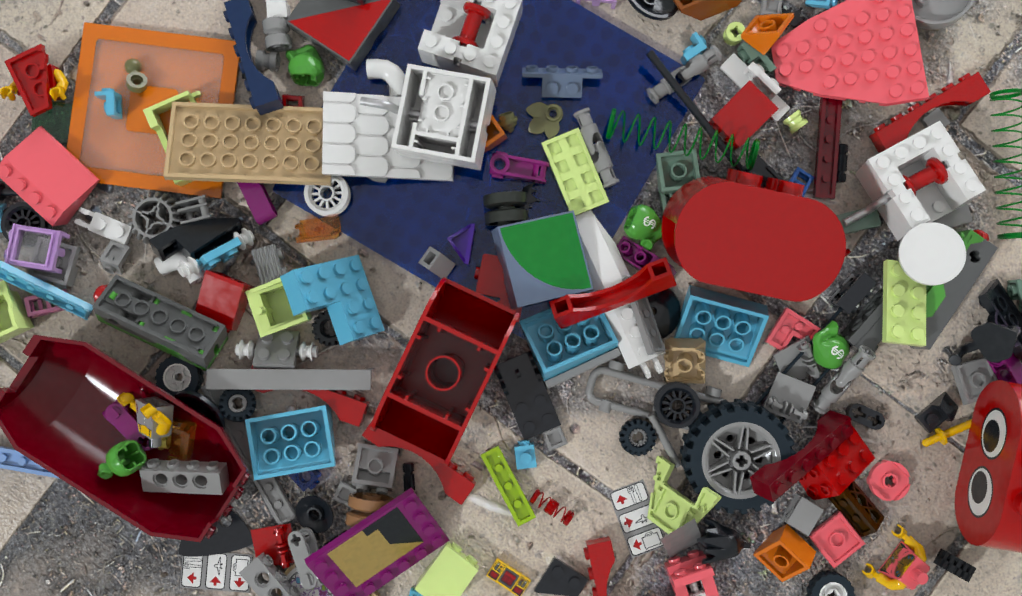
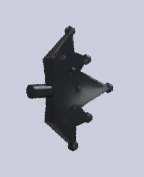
(796, 21)
(530, 198)

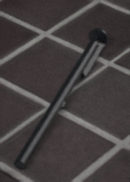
(692, 108)

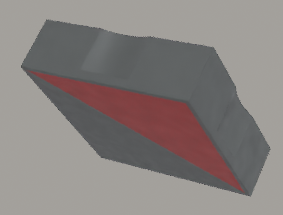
(343, 26)

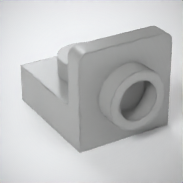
(114, 257)

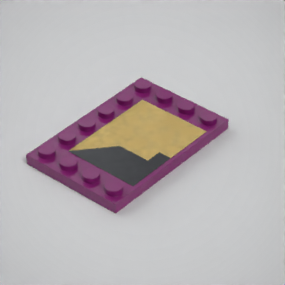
(378, 547)

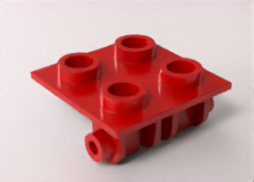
(273, 542)

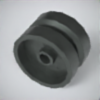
(505, 208)

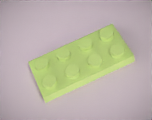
(575, 172)
(902, 307)

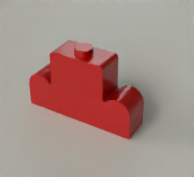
(491, 280)

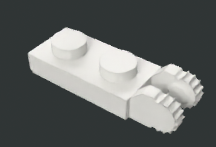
(106, 226)

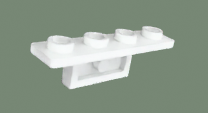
(741, 74)

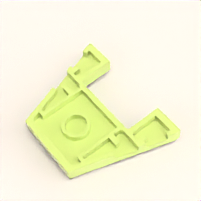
(672, 509)

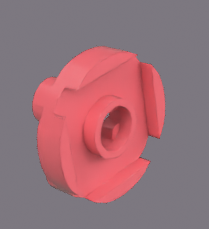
(900, 480)

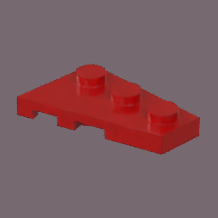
(32, 79)

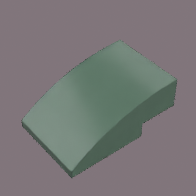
(673, 172)

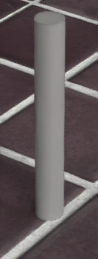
(664, 439)

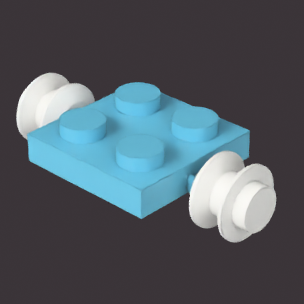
(222, 253)

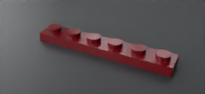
(827, 148)

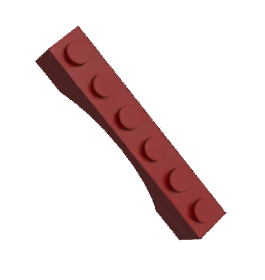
(962, 94)
(579, 307)
(347, 408)
(454, 482)
(601, 559)

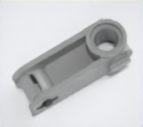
(300, 550)

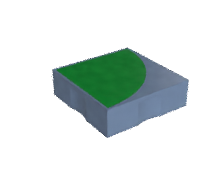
(542, 259)

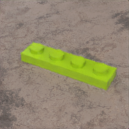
(508, 485)

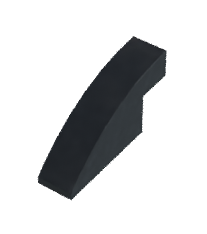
(195, 237)

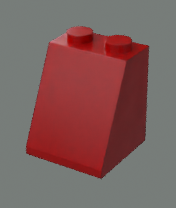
(743, 115)
(223, 299)

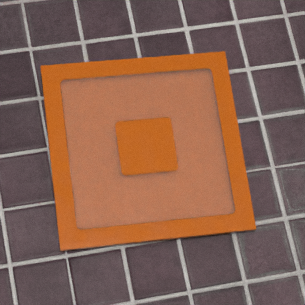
(127, 149)

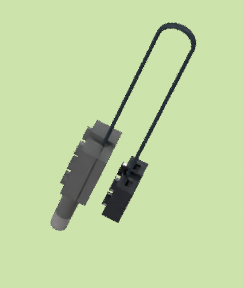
(863, 329)

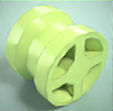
(732, 38)
(795, 121)

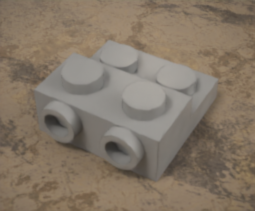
(66, 264)
(375, 468)

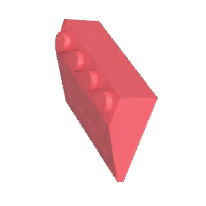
(47, 177)

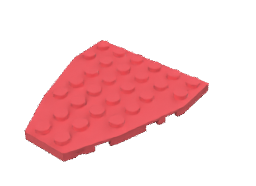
(855, 54)

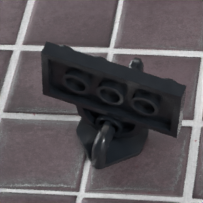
(1002, 331)

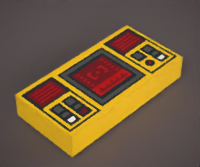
(508, 577)

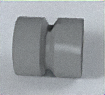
(276, 32)

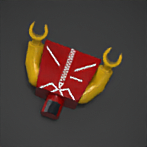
(57, 82)

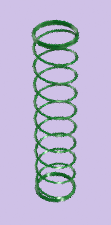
(994, 96)
(749, 162)

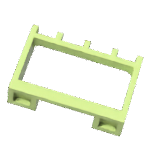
(155, 123)

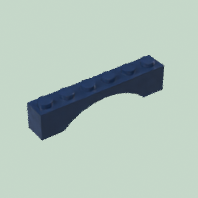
(243, 22)

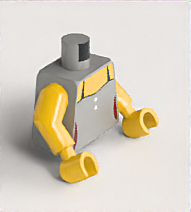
(153, 416)

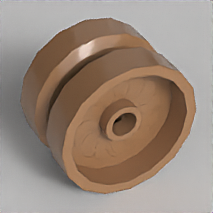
(363, 505)

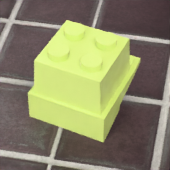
(272, 308)
(12, 314)

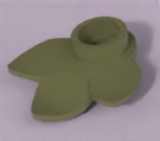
(542, 121)

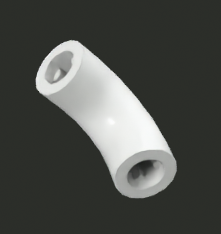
(388, 72)
(171, 265)

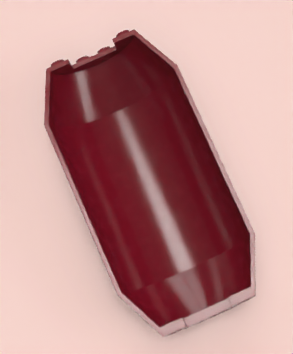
(58, 423)

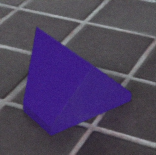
(463, 241)

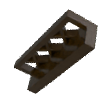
(858, 515)

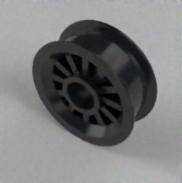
(23, 213)
(694, 408)

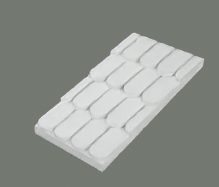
(360, 142)

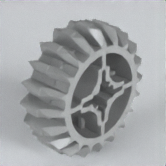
(139, 212)

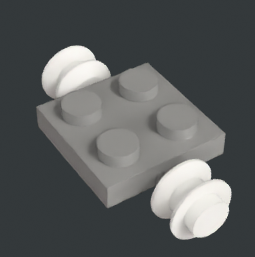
(276, 350)

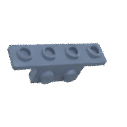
(562, 81)

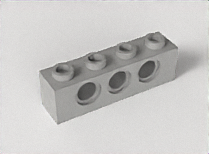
(184, 476)
(277, 579)

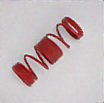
(551, 506)

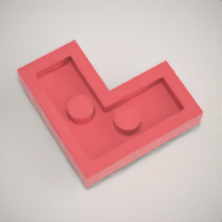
(790, 325)

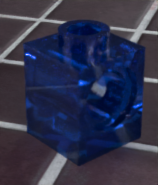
(303, 484)

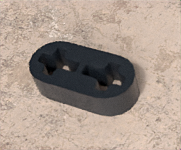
(863, 419)

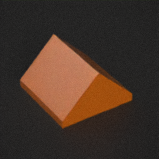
(765, 30)

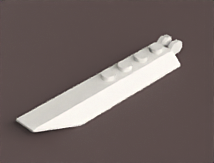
(607, 270)

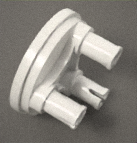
(931, 254)

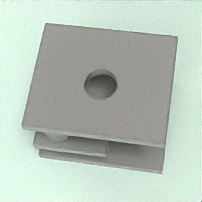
(195, 205)
(802, 514)

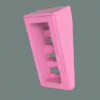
(30, 308)

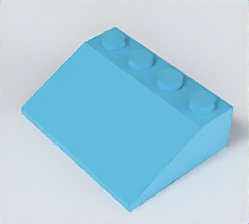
(725, 322)
(566, 348)
(291, 442)

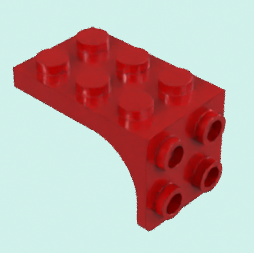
(838, 469)

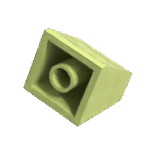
(447, 573)

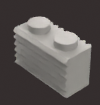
(269, 263)

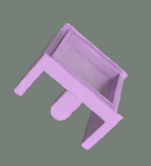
(34, 248)

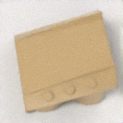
(685, 360)

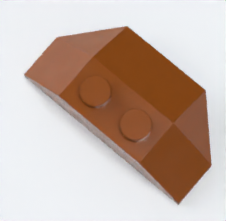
(704, 8)

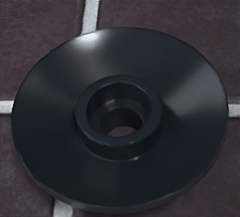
(308, 517)

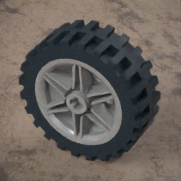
(710, 434)

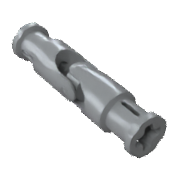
(694, 67)
(602, 161)
(851, 369)

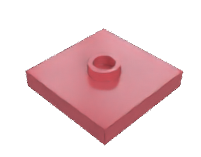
(836, 539)

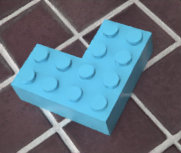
(342, 289)

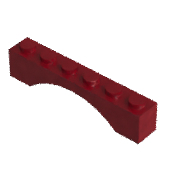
(776, 478)

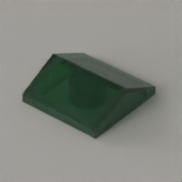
(55, 121)

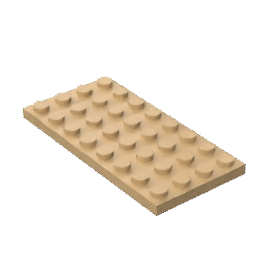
(243, 146)

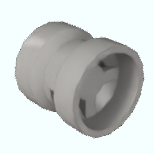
(267, 60)

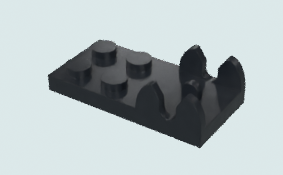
(527, 395)

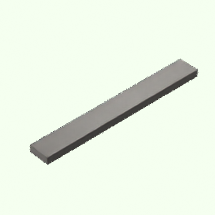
(288, 379)
(270, 487)

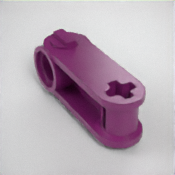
(518, 168)
(125, 422)

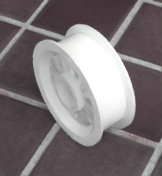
(333, 211)

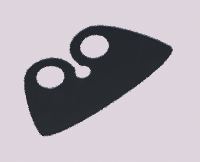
(225, 540)

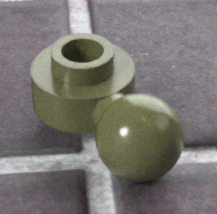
(135, 77)

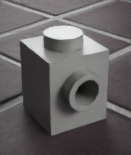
(437, 263)

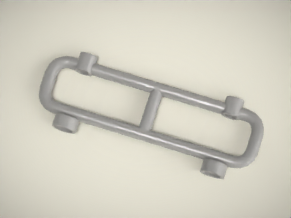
(616, 370)

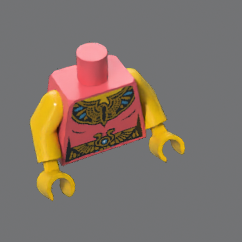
(905, 565)

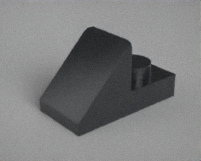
(937, 412)

